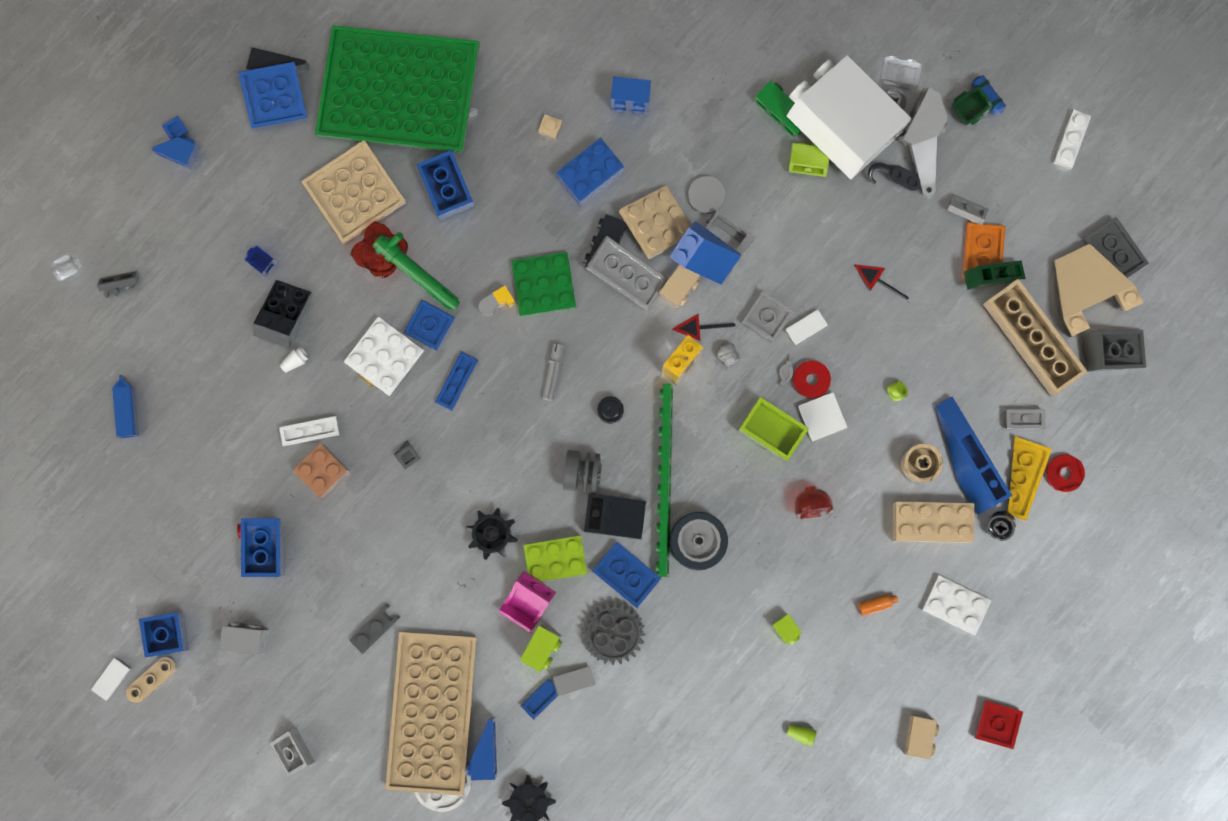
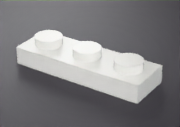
(1072, 139)
(309, 431)

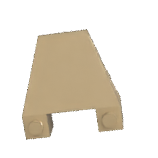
(1087, 279)

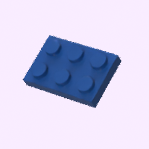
(626, 574)

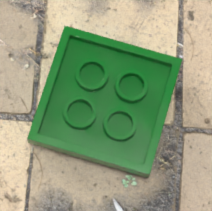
(543, 284)

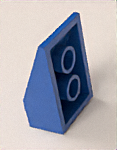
(705, 254)
(261, 547)
(484, 759)

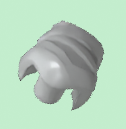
(728, 354)

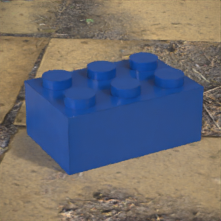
(590, 171)
(445, 185)

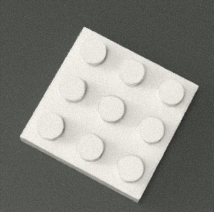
(384, 356)

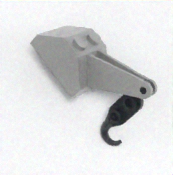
(921, 135)

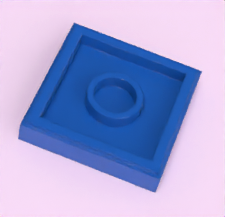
(429, 325)

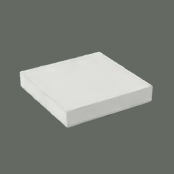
(822, 417)

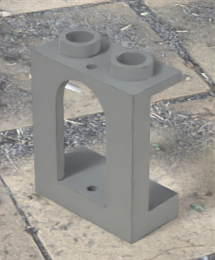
(717, 220)

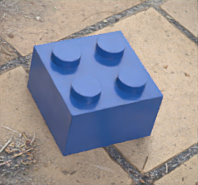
(630, 95)
(163, 634)

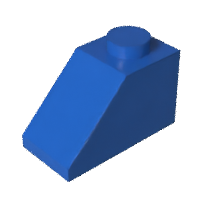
(178, 150)

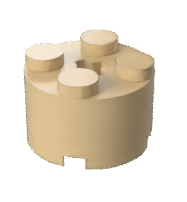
(932, 460)

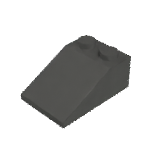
(1114, 350)

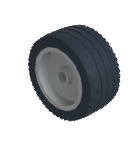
(711, 533)

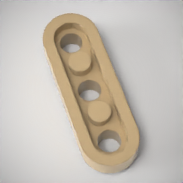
(159, 676)

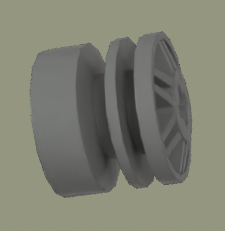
(581, 471)

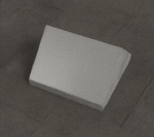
(292, 752)

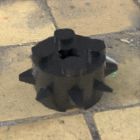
(487, 523)
(526, 791)

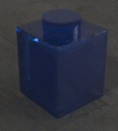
(260, 260)

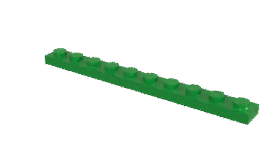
(664, 488)

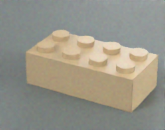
(933, 522)

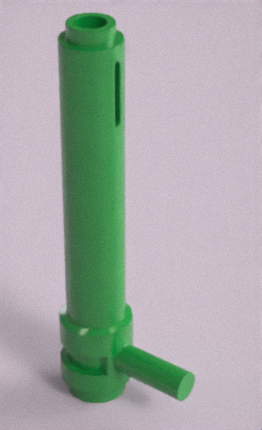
(392, 252)

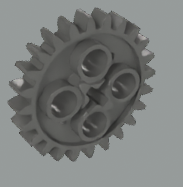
(608, 650)

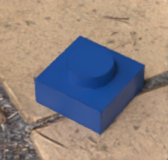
(175, 128)

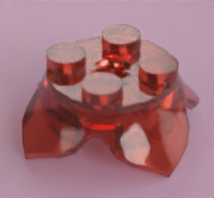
(366, 257)

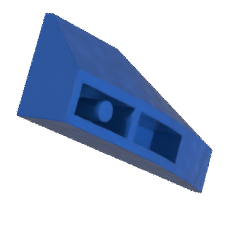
(971, 462)

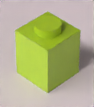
(787, 629)

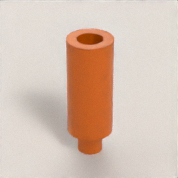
(877, 604)

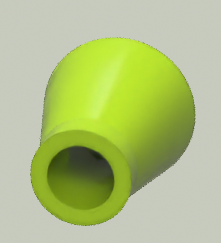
(805, 735)

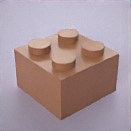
(321, 471)

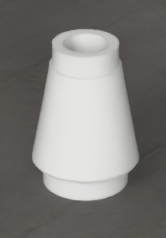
(295, 359)

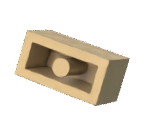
(679, 285)
(921, 737)

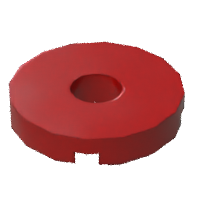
(823, 379)
(1076, 469)

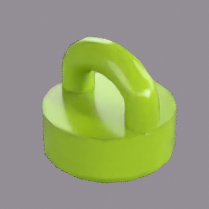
(897, 390)

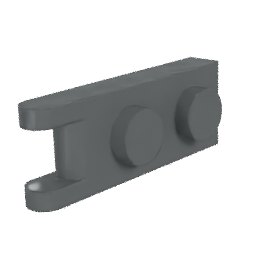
(373, 630)

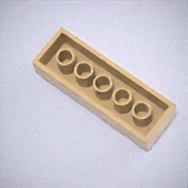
(1035, 338)

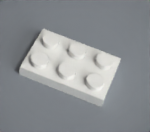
(956, 605)

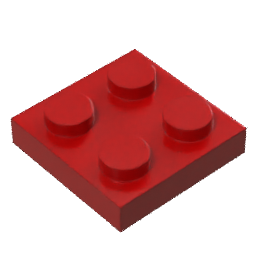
(998, 724)

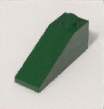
(993, 274)

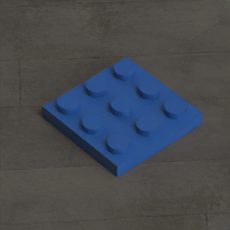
(272, 94)

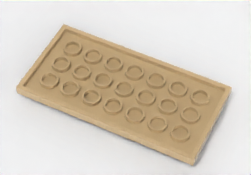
(431, 713)

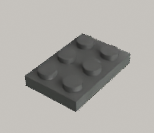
(1117, 247)

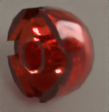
(812, 503)

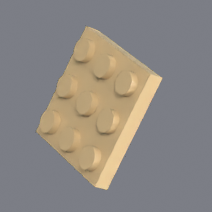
(656, 221)

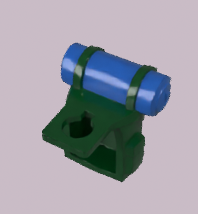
(977, 102)

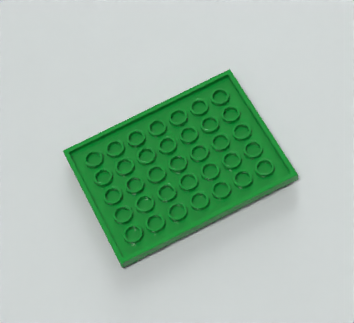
(397, 88)

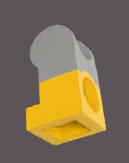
(494, 301)

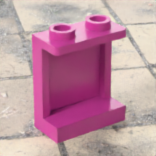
(527, 601)

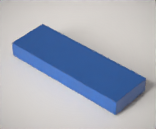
(456, 381)

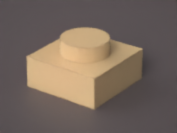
(550, 126)

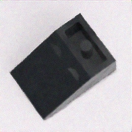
(281, 314)
(614, 516)

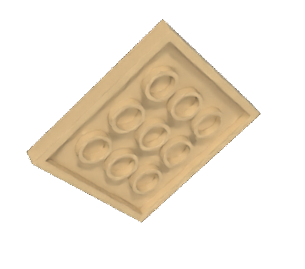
(353, 192)

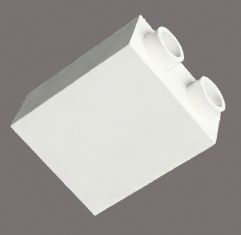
(847, 115)

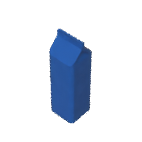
(125, 409)

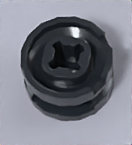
(610, 410)
(1001, 525)

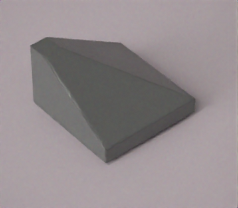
(406, 455)

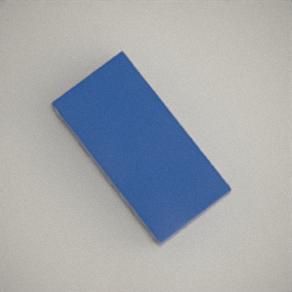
(540, 699)

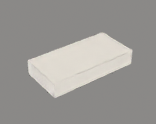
(806, 327)
(111, 679)

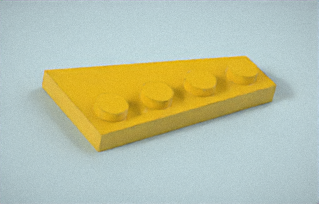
(1026, 473)

